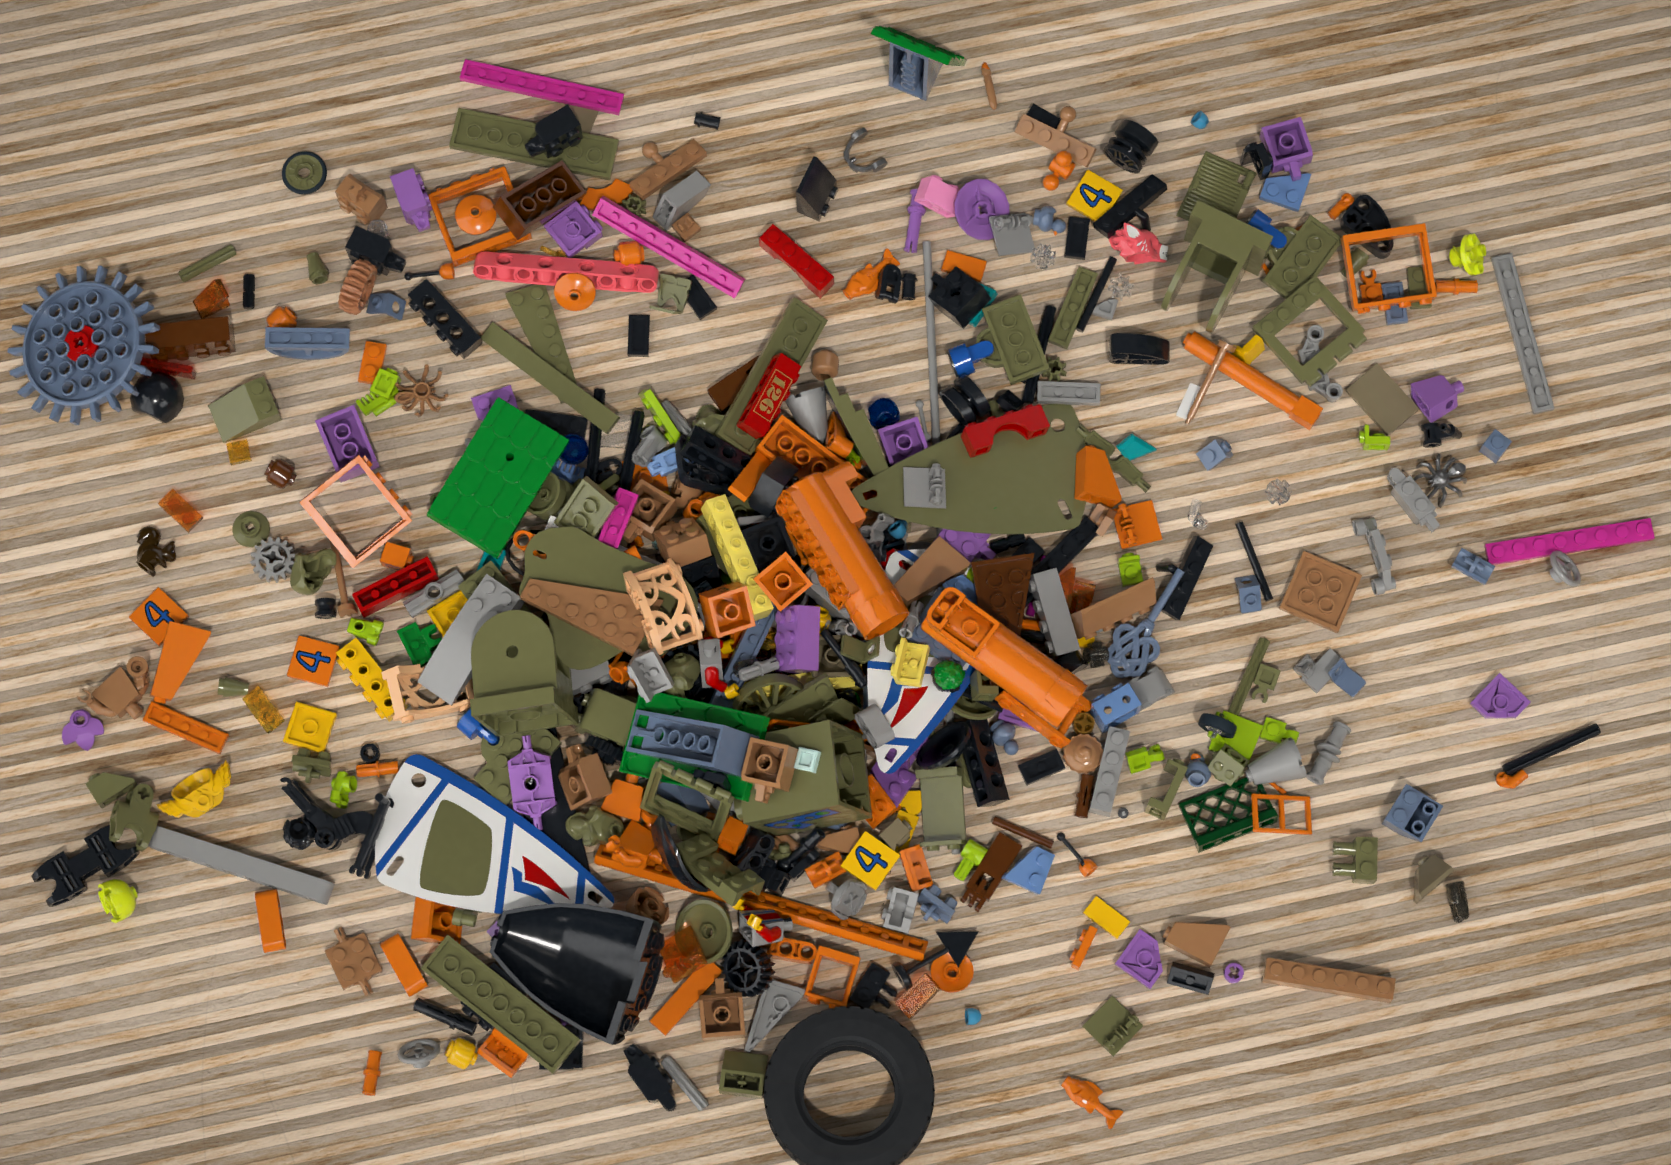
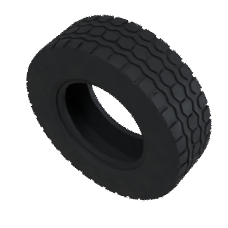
(859, 1031)

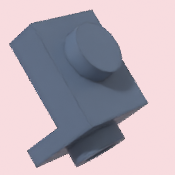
(1215, 453)

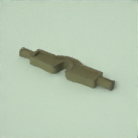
(1121, 465)

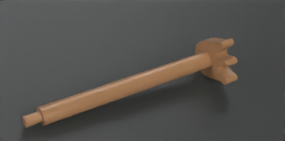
(1195, 406)
(345, 608)

